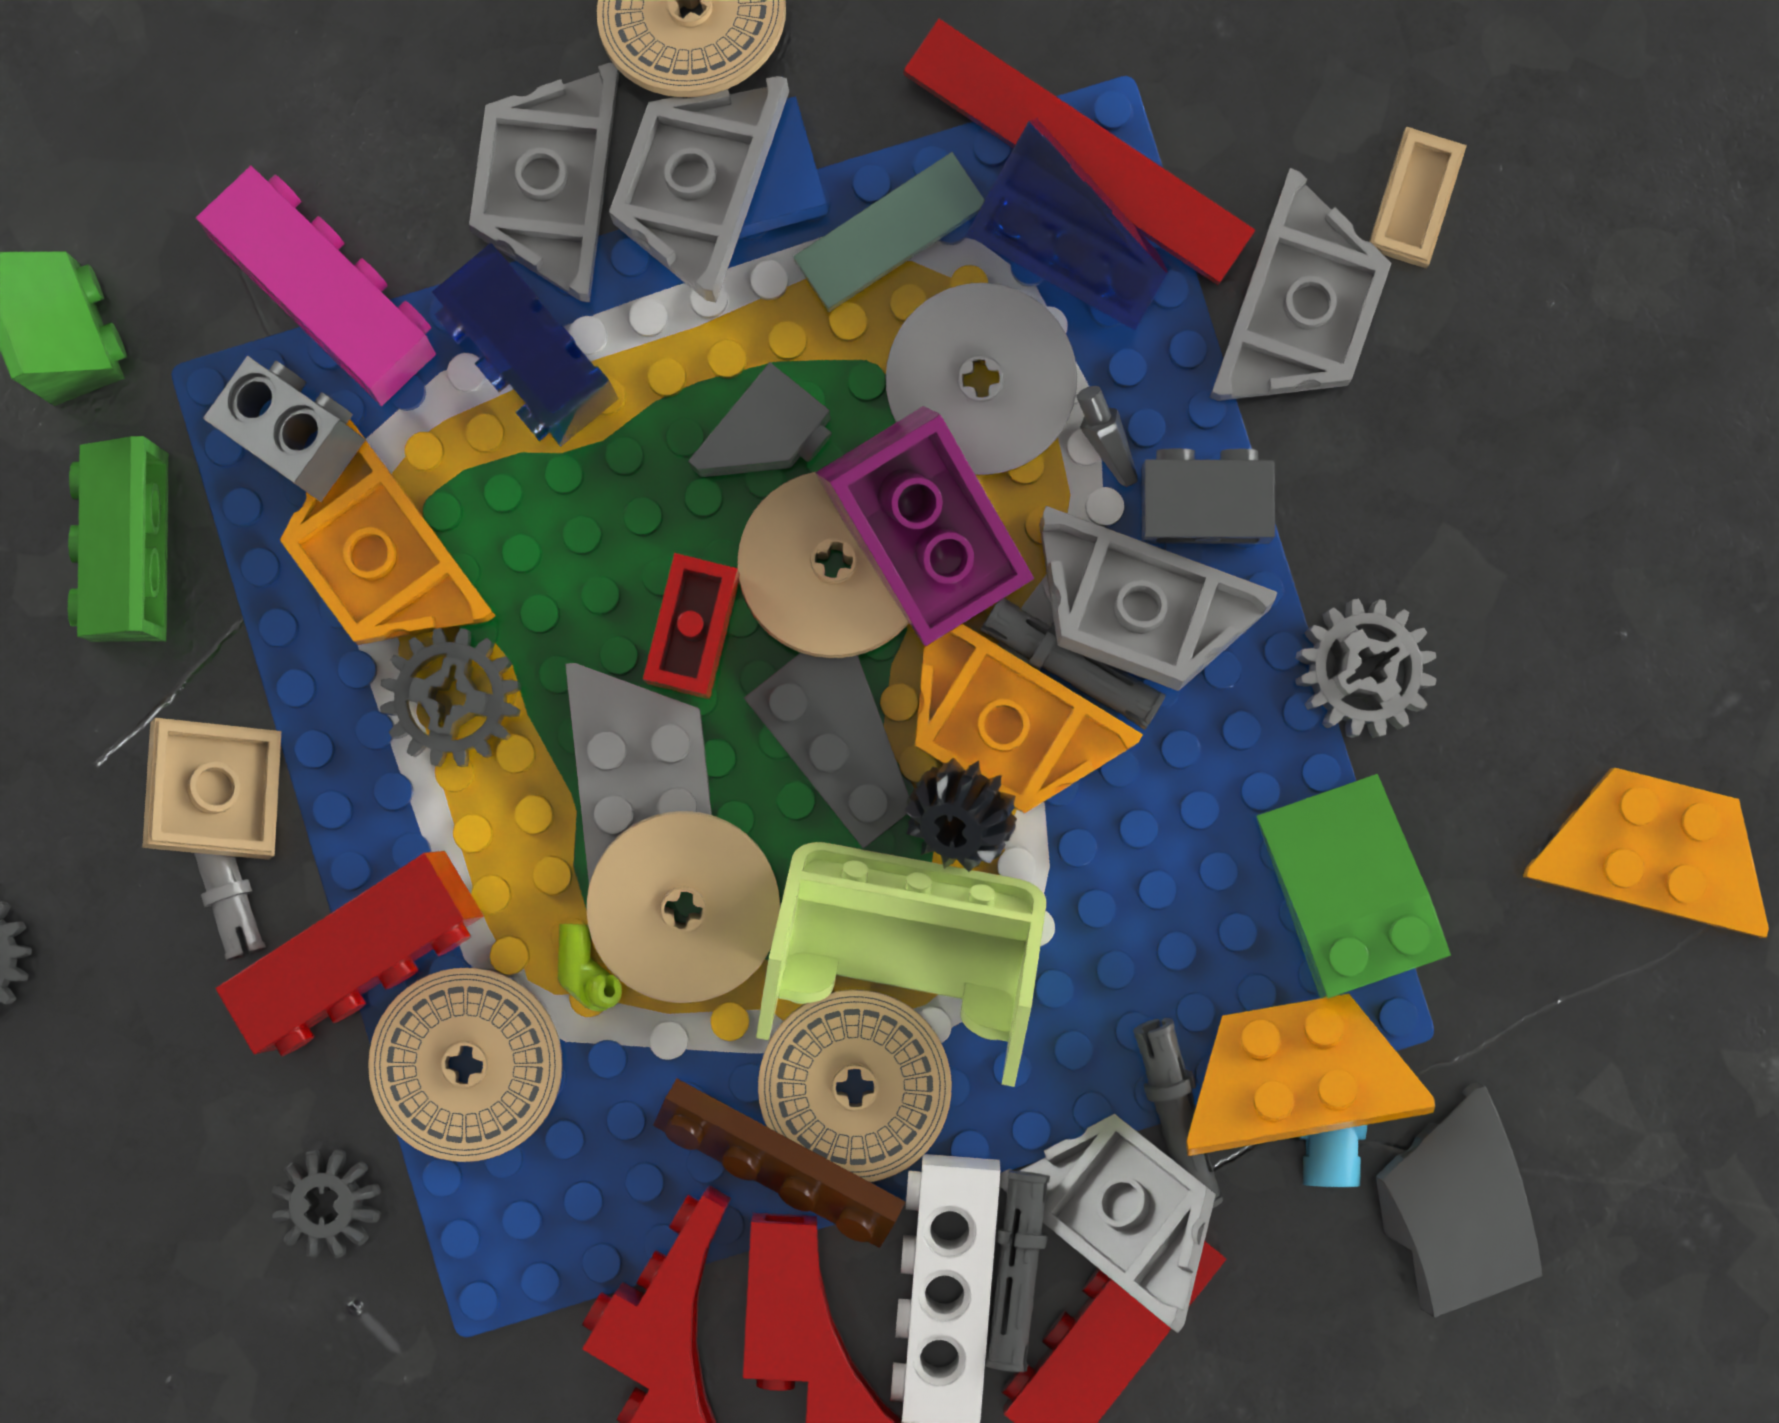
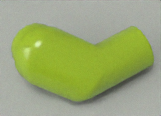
(581, 974)

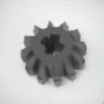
(347, 1205)

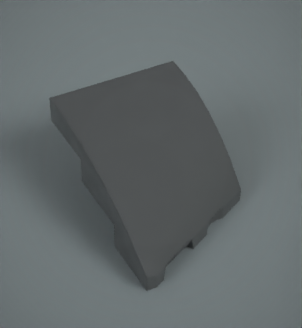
(1461, 1208)

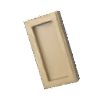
(1417, 197)

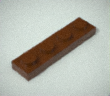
(778, 1163)

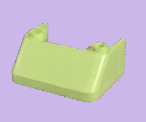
(911, 930)

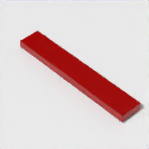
(1146, 193)

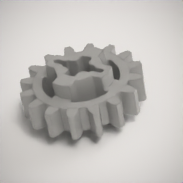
(1350, 649)

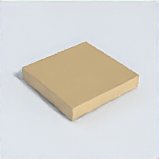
(212, 789)

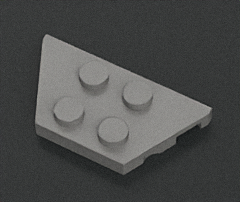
(546, 177)
(696, 179)
(1303, 303)
(1140, 602)
(632, 756)
(1128, 1213)

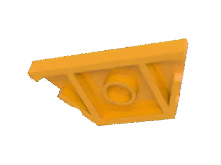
(379, 558)
(1010, 719)
(1658, 851)
(1300, 1075)

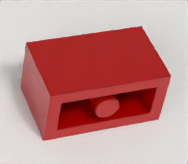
(692, 626)

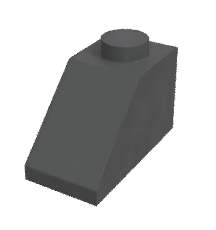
(765, 429)

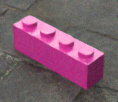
(317, 285)

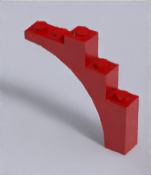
(792, 1327)
(656, 1332)

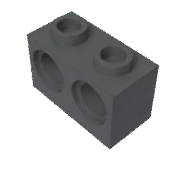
(284, 428)

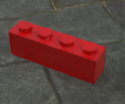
(350, 953)
(1093, 1353)

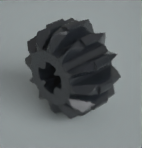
(961, 814)

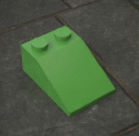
(53, 327)
(1352, 887)

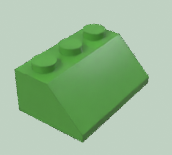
(120, 541)

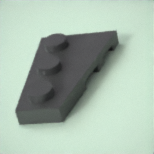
(836, 738)

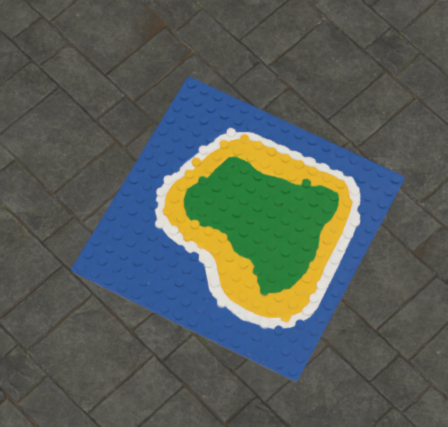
(1143, 864)

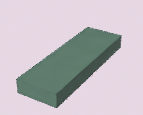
(890, 232)

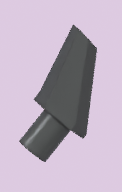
(1106, 434)

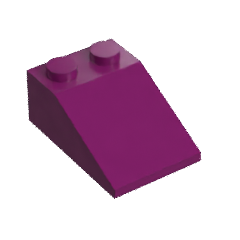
(925, 524)

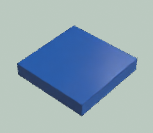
(789, 179)

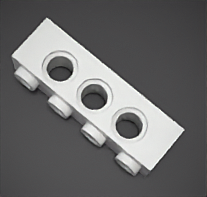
(954, 1390)

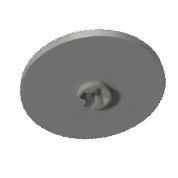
(1013, 338)

